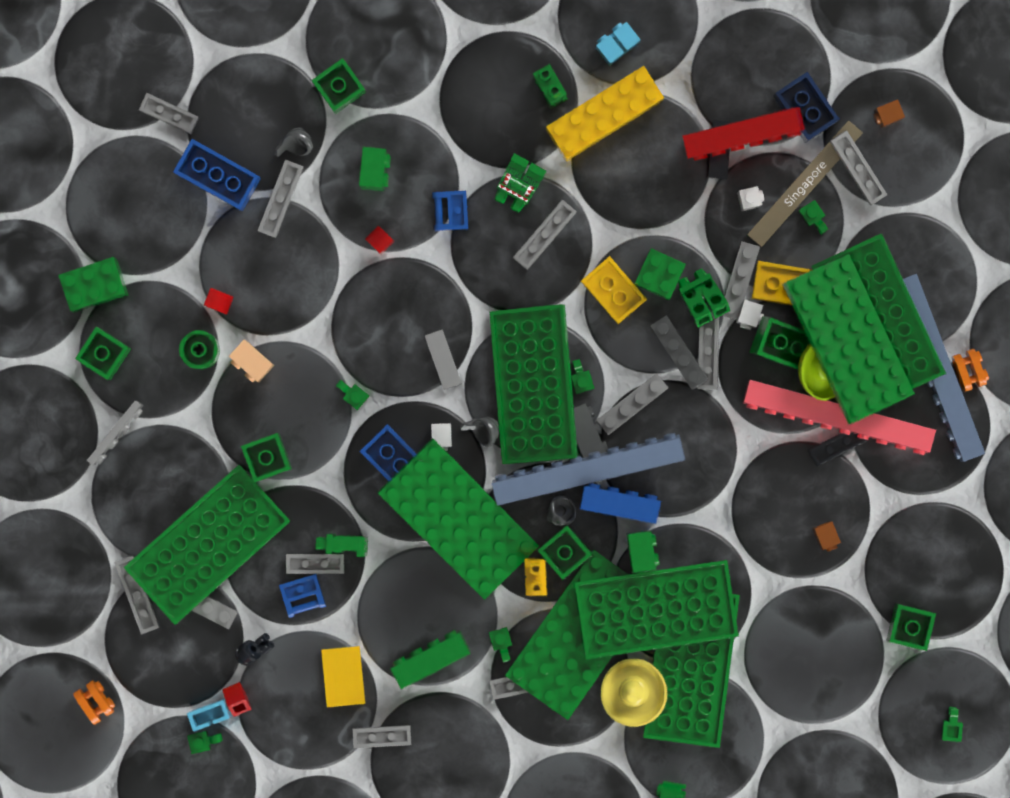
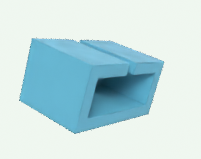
(618, 43)
(202, 716)

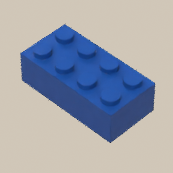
(217, 175)
(388, 452)
(620, 504)

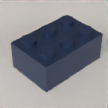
(814, 107)

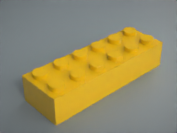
(605, 113)

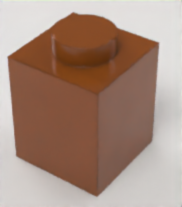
(888, 114)
(827, 536)

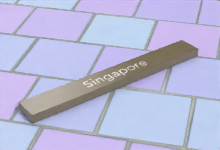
(799, 189)

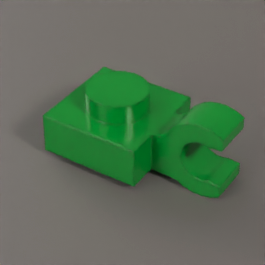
(812, 215)
(582, 379)
(354, 396)
(501, 640)
(952, 728)
(201, 741)

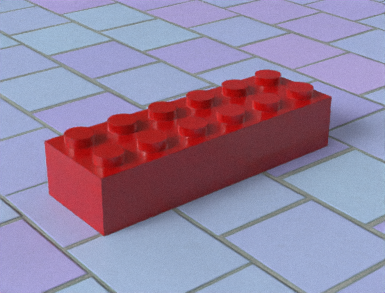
(744, 132)

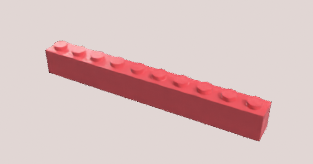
(830, 415)

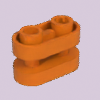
(979, 375)
(95, 690)

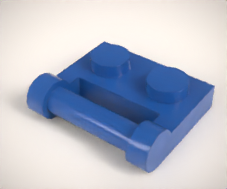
(456, 210)
(300, 589)

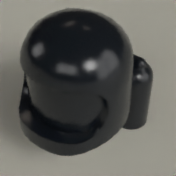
(251, 651)

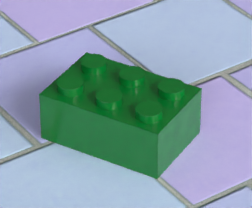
(93, 284)
(779, 342)

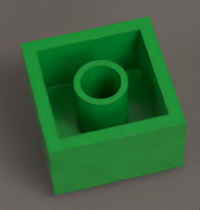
(339, 86)
(373, 169)
(660, 274)
(103, 353)
(266, 457)
(641, 551)
(565, 552)
(911, 627)

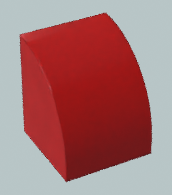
(379, 240)
(218, 301)
(236, 699)

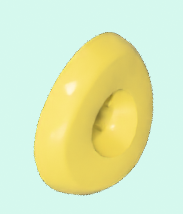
(633, 692)

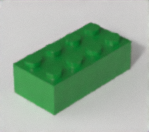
(431, 659)

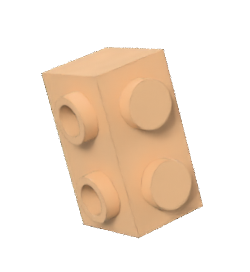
(251, 361)

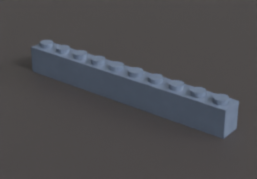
(946, 387)
(588, 470)

